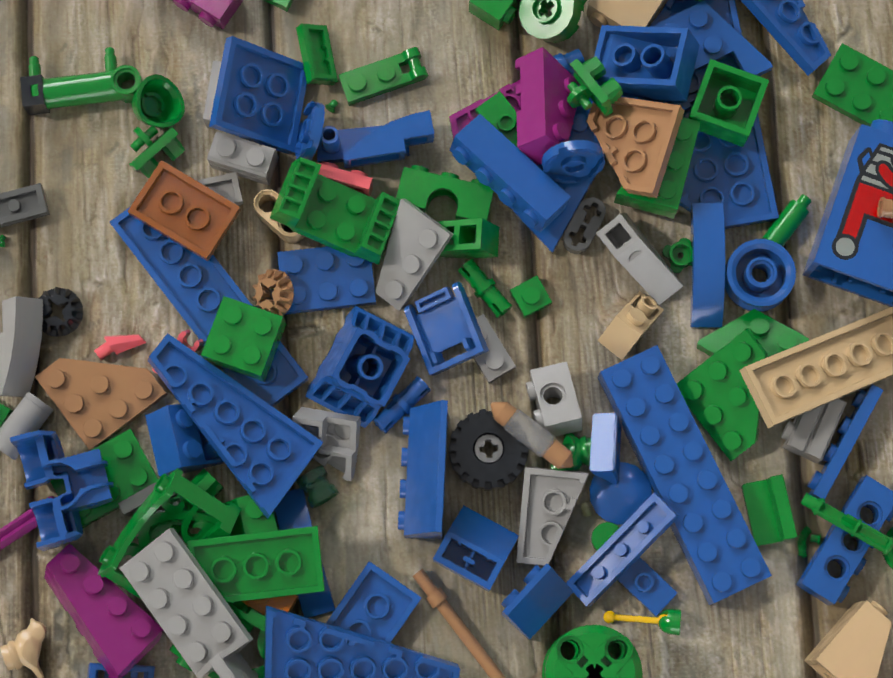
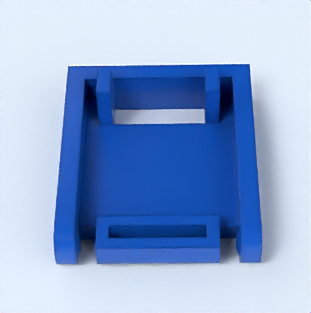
(444, 324)

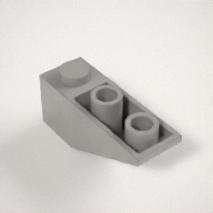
(639, 257)

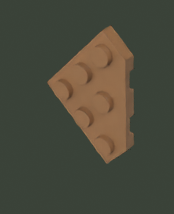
(637, 141)
(99, 396)

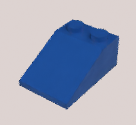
(648, 60)

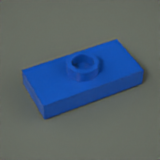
(647, 586)

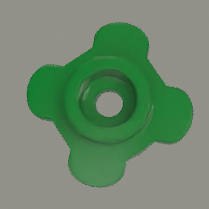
(671, 252)

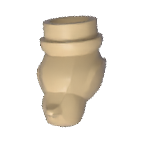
(26, 648)

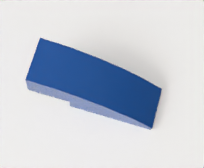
(390, 140)

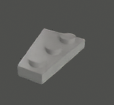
(410, 254)
(545, 511)

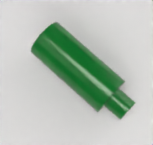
(788, 221)

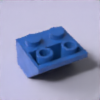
(179, 441)
(475, 548)
(536, 601)

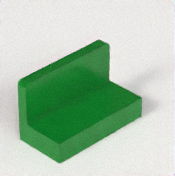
(769, 510)

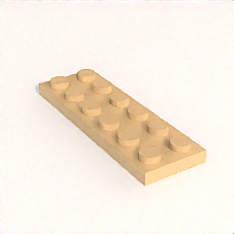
(822, 368)

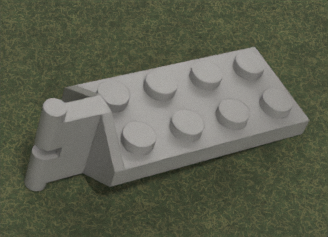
(189, 608)

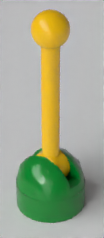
(668, 620)

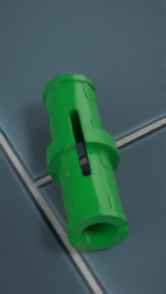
(485, 288)

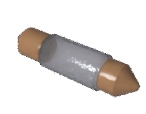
(532, 434)

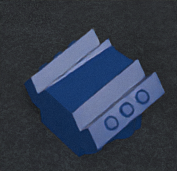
(361, 366)

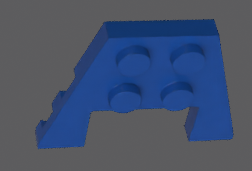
(716, 42)

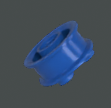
(771, 259)

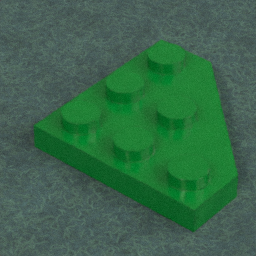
(721, 397)

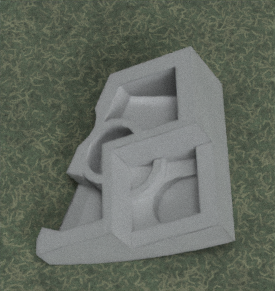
(339, 437)

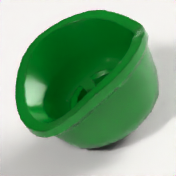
(158, 102)

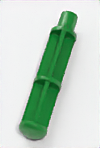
(849, 524)

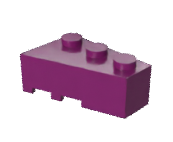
(544, 111)

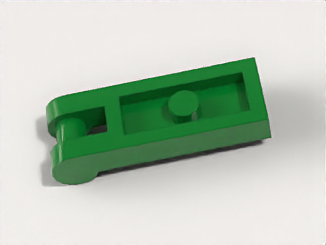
(382, 76)

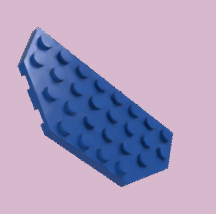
(717, 167)

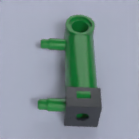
(43, 94)

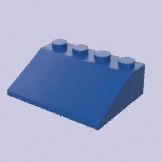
(425, 471)

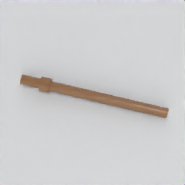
(437, 599)

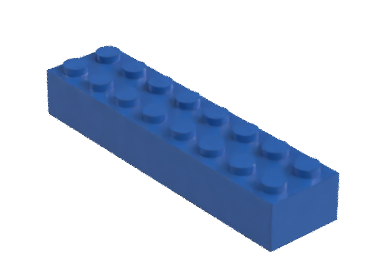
(684, 475)

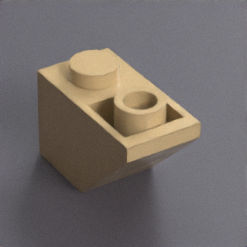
(630, 325)

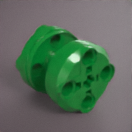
(591, 651)

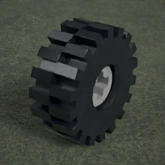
(473, 465)

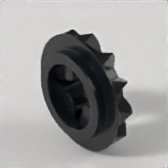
(72, 312)

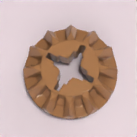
(282, 294)

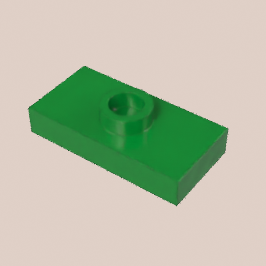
(316, 54)
(500, 115)

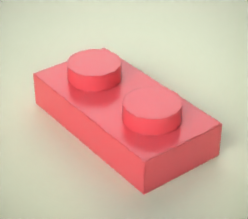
(355, 179)

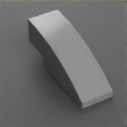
(20, 344)

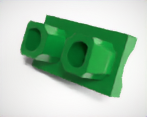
(586, 76)
(167, 142)

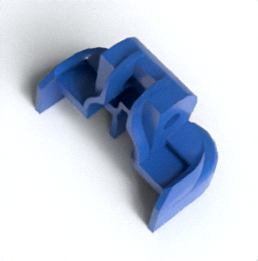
(83, 479)

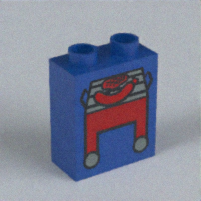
(852, 243)

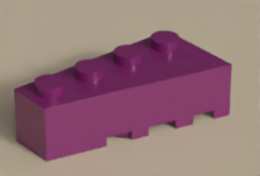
(102, 612)

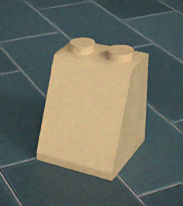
(624, 12)
(853, 644)

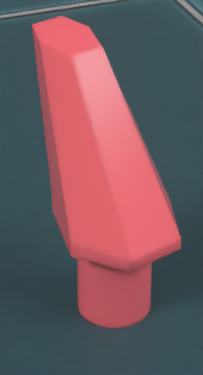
(118, 344)

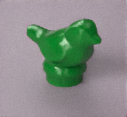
(580, 451)

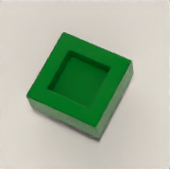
(530, 296)

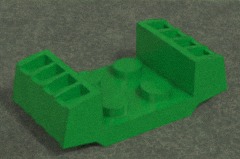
(335, 212)

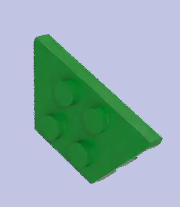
(770, 334)

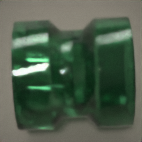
(318, 486)

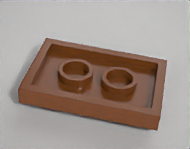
(184, 210)

